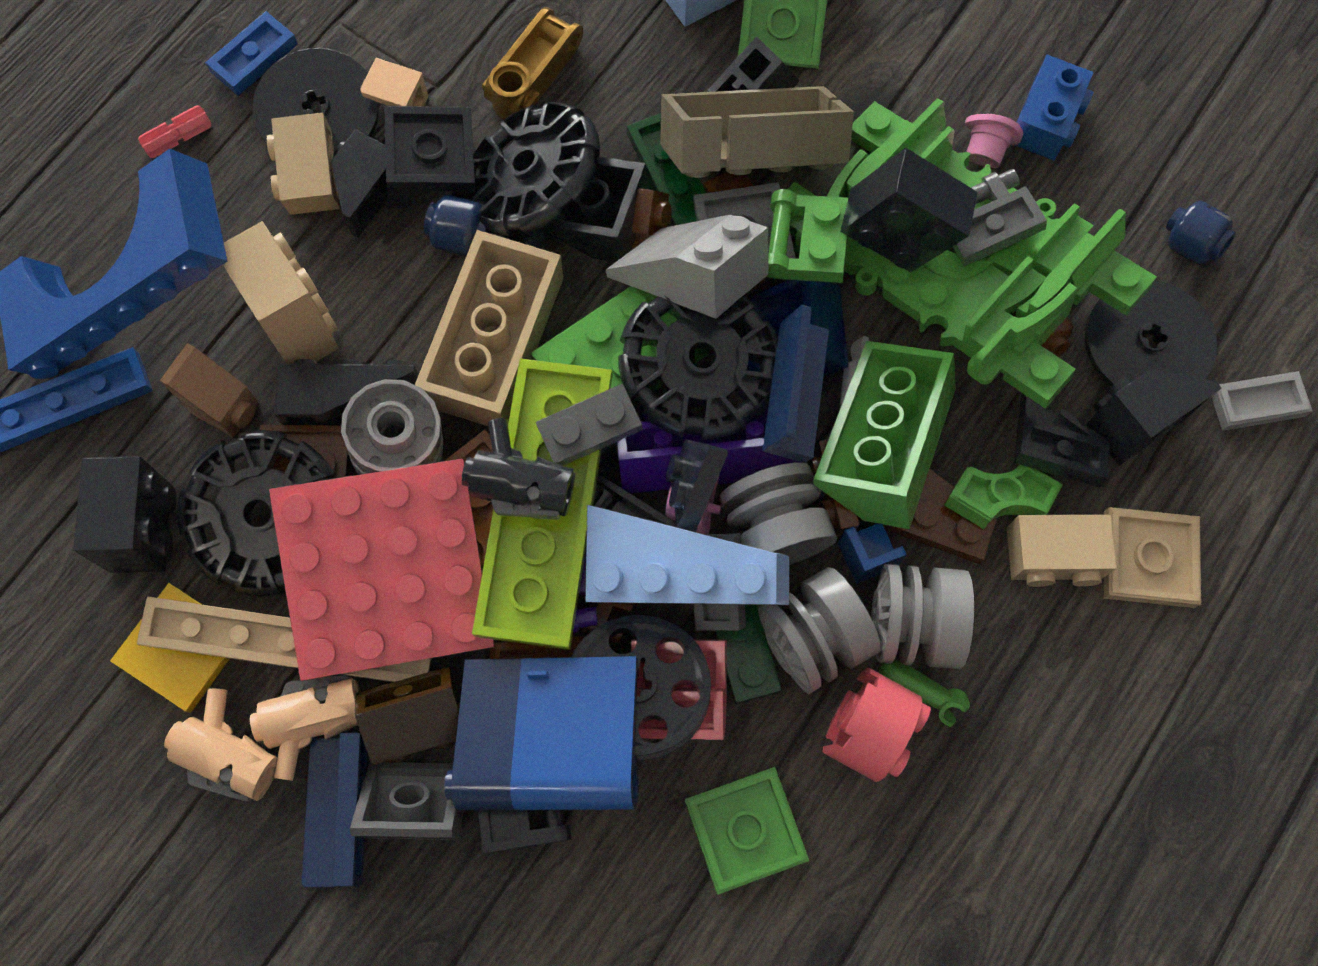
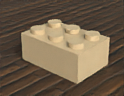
(280, 294)

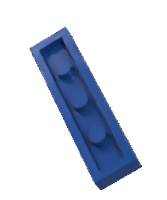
(72, 397)

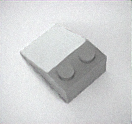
(698, 263)

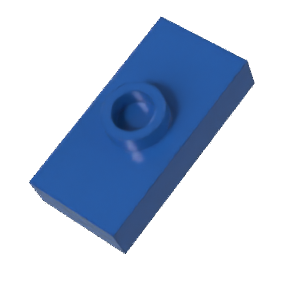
(251, 53)

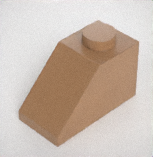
(210, 391)

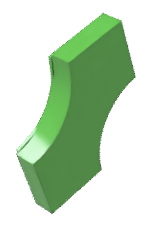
(987, 495)

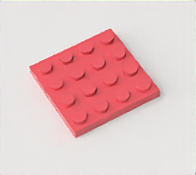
(379, 568)

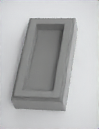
(1261, 401)

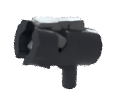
(518, 484)

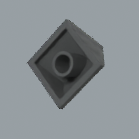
(406, 803)

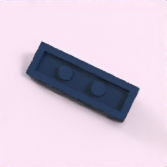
(796, 387)
(333, 790)

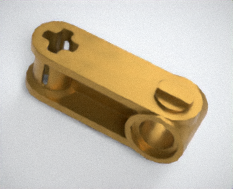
(532, 63)

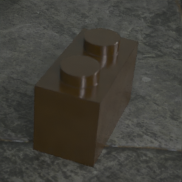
(408, 716)

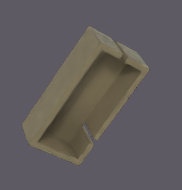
(755, 130)

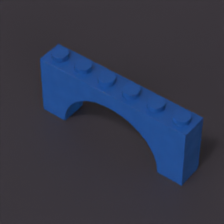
(168, 250)

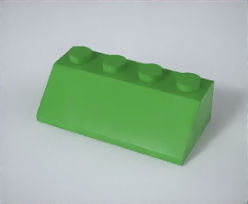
(887, 432)

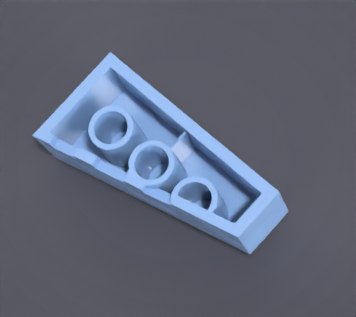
(660, 563)

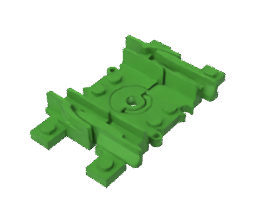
(977, 300)

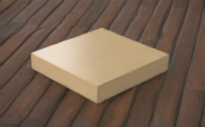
(1155, 558)

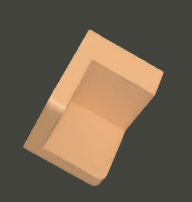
(394, 85)

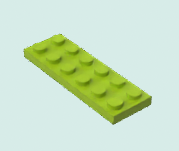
(530, 562)

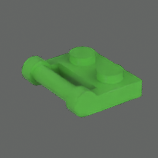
(822, 243)

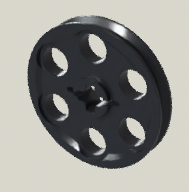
(659, 676)

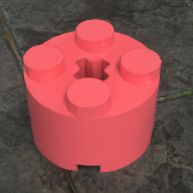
(876, 726)

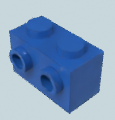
(1052, 106)

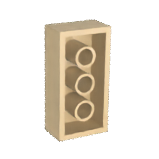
(489, 326)

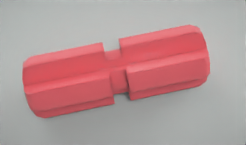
(166, 136)

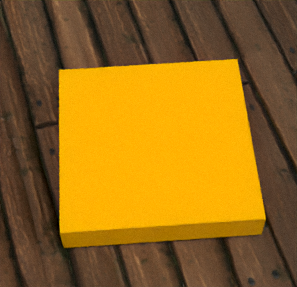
(171, 673)

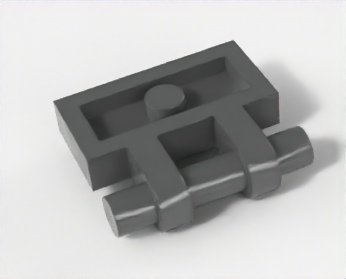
(1003, 220)

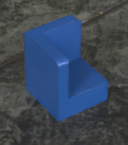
(868, 551)

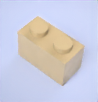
(303, 163)
(1061, 549)

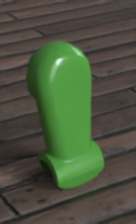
(930, 691)

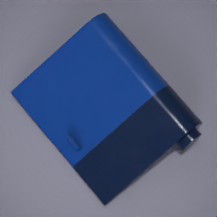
(546, 735)

